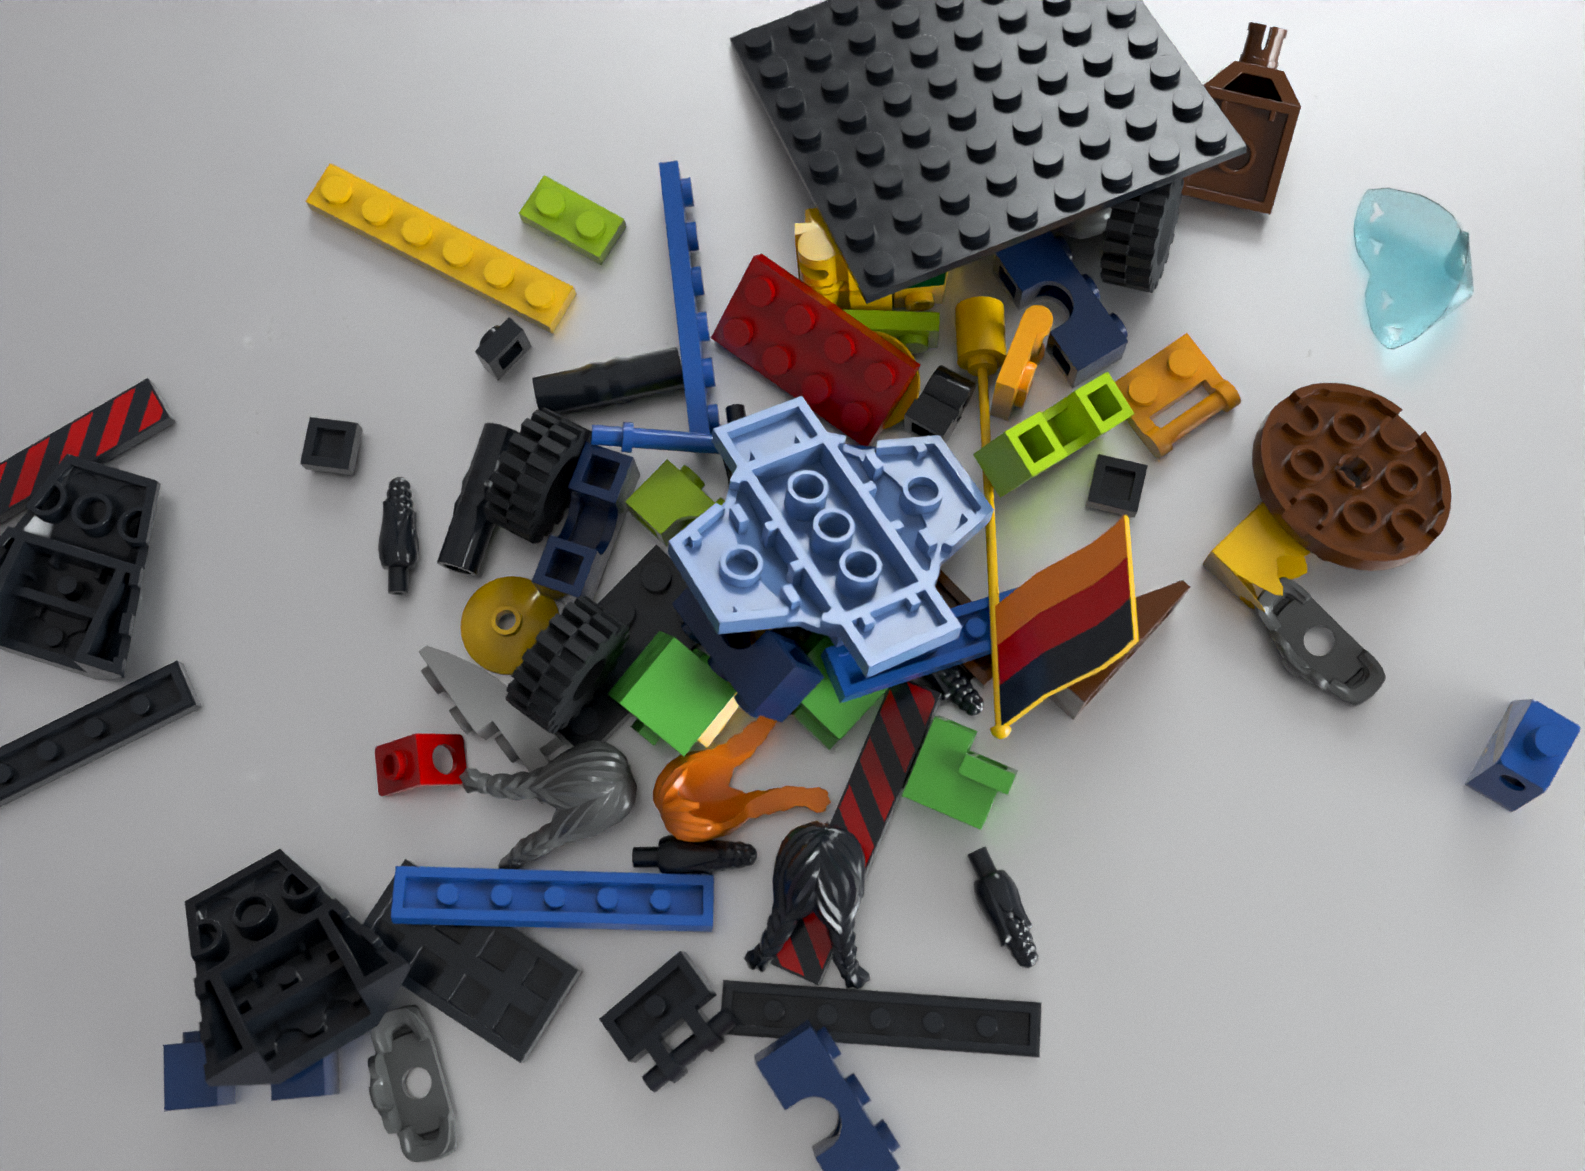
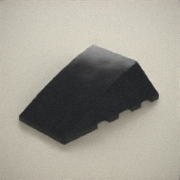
(77, 568)
(282, 973)

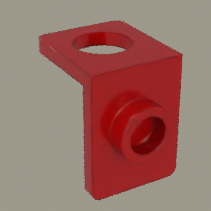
(410, 764)

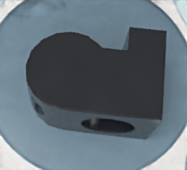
(939, 405)

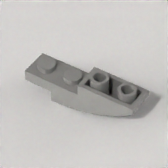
(484, 708)

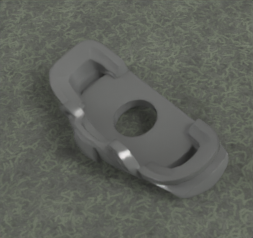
(1345, 671)
(423, 1124)

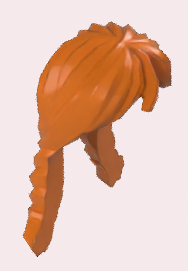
(696, 791)

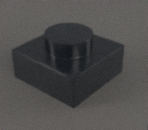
(502, 347)
(331, 446)
(1116, 485)

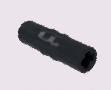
(609, 381)
(469, 528)

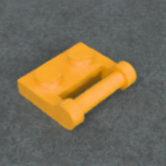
(1021, 362)
(1167, 380)

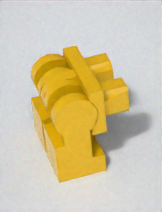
(824, 268)

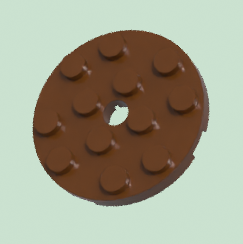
(1401, 474)

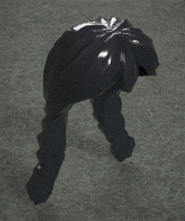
(821, 874)

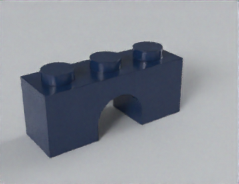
(1045, 271)
(578, 556)
(767, 676)
(804, 1067)
(187, 1087)

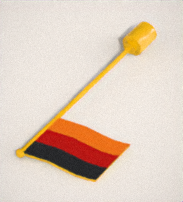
(1066, 616)

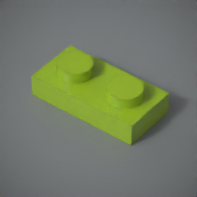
(572, 219)
(912, 328)

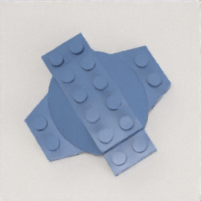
(831, 536)

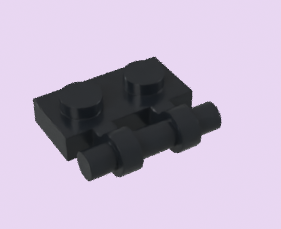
(658, 1008)

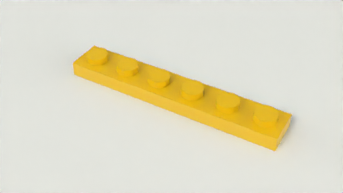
(441, 248)

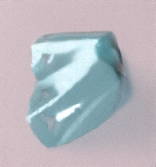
(1415, 266)

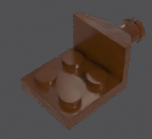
(1265, 116)

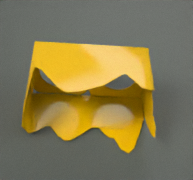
(1257, 554)

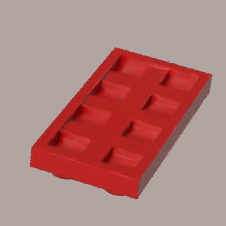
(814, 350)

